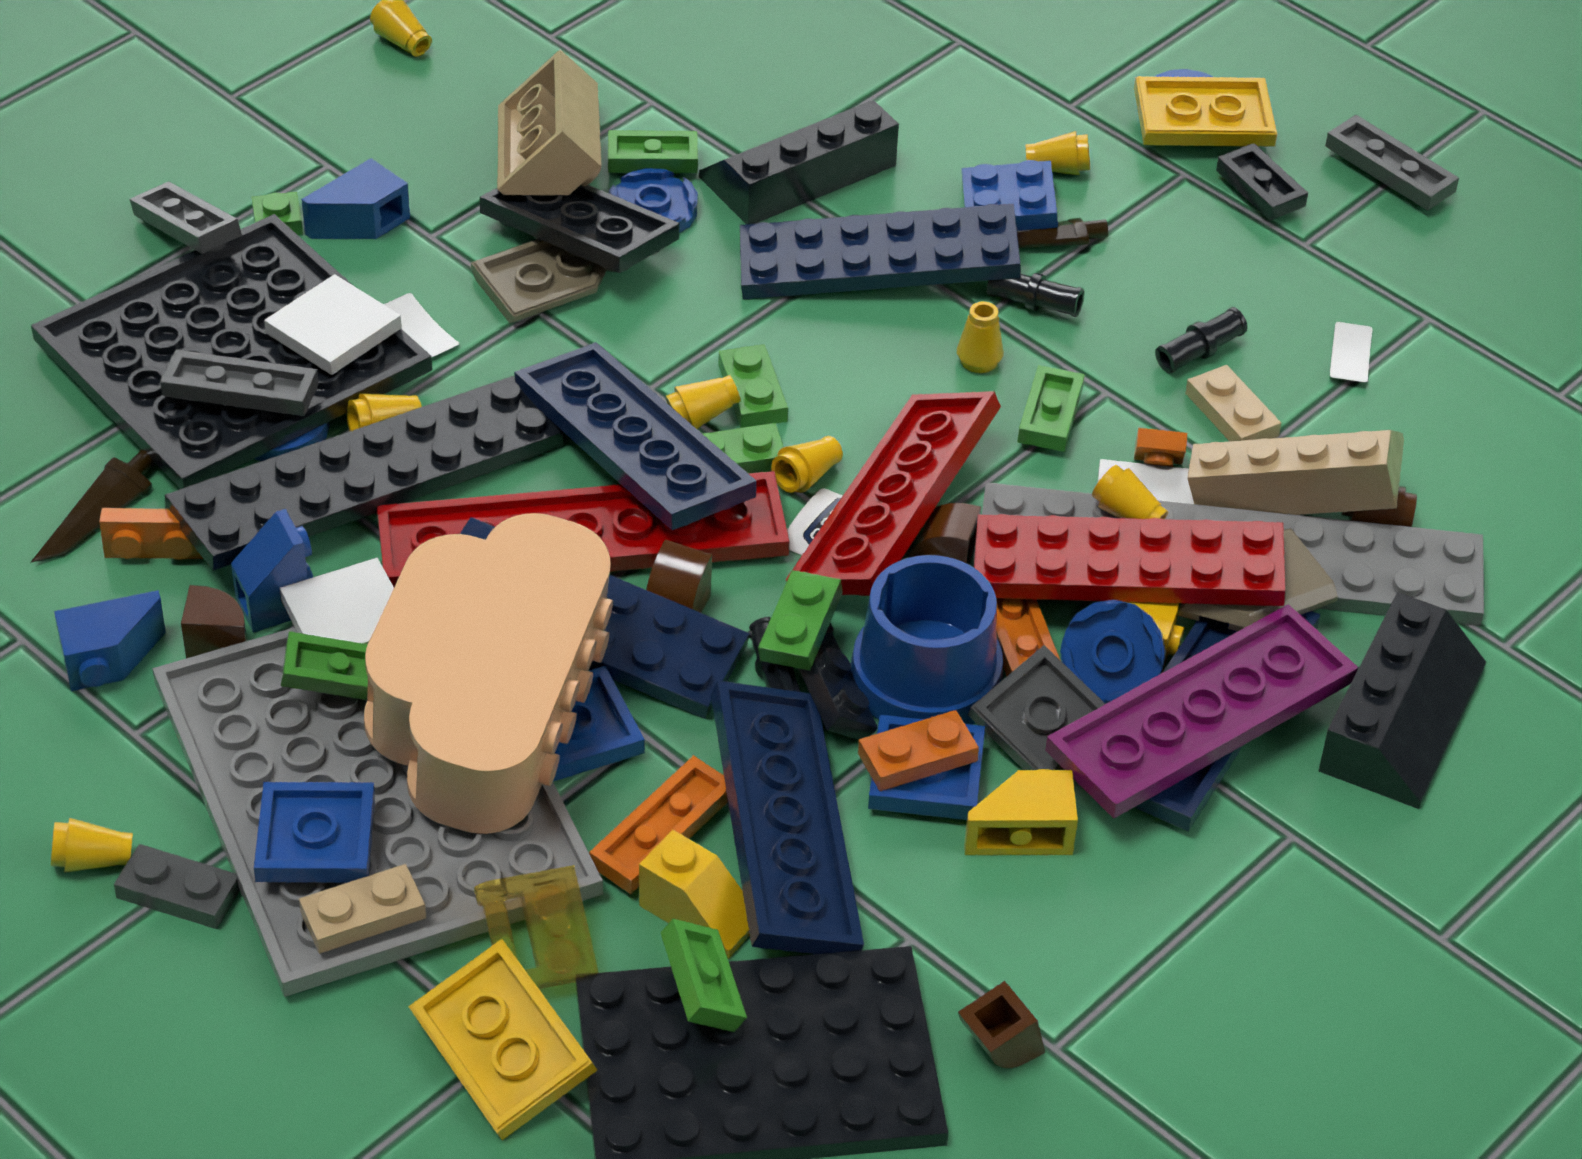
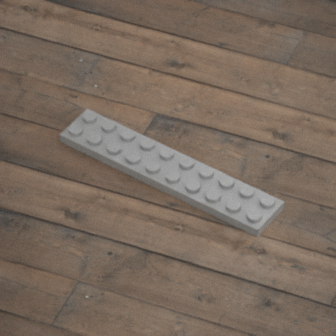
(1360, 557)

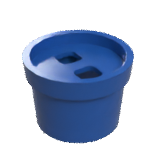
(928, 640)

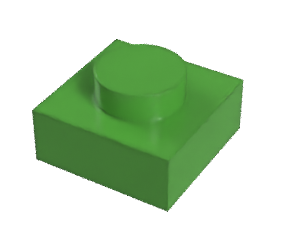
(283, 205)

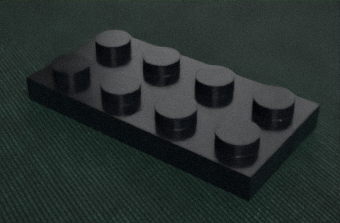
(586, 224)

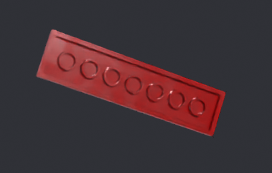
(610, 511)

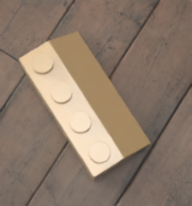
(550, 131)
(1300, 473)

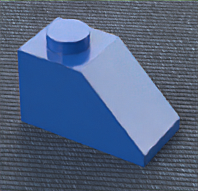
(108, 637)

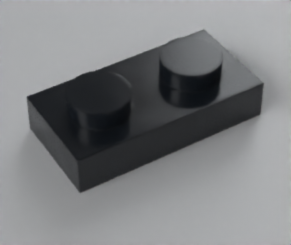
(1262, 181)

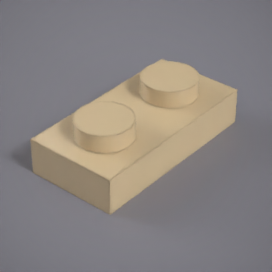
(1232, 406)
(362, 908)

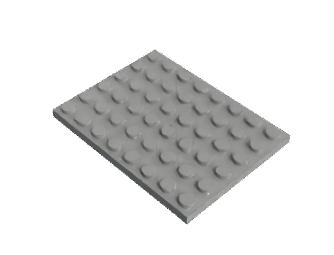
(251, 730)

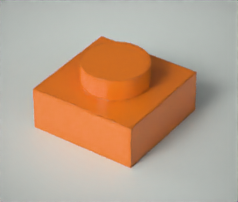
(1160, 447)

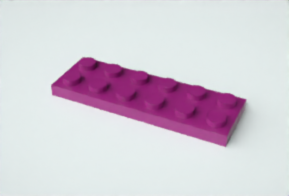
(1200, 710)

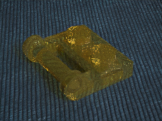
(553, 922)

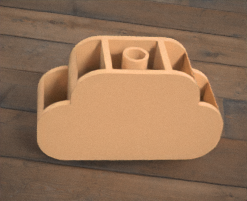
(485, 665)

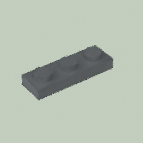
(1392, 162)
(186, 217)
(239, 382)

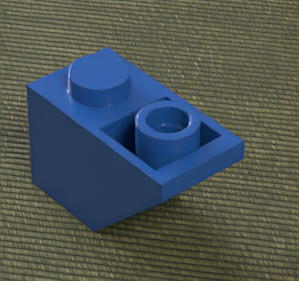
(357, 204)
(269, 562)

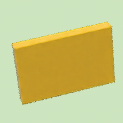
(1204, 111)
(502, 1039)

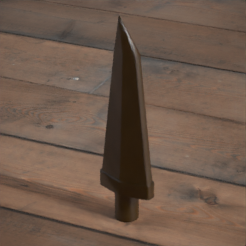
(1067, 233)
(114, 488)

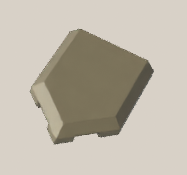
(535, 278)
(1305, 590)

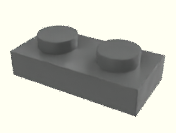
(177, 886)

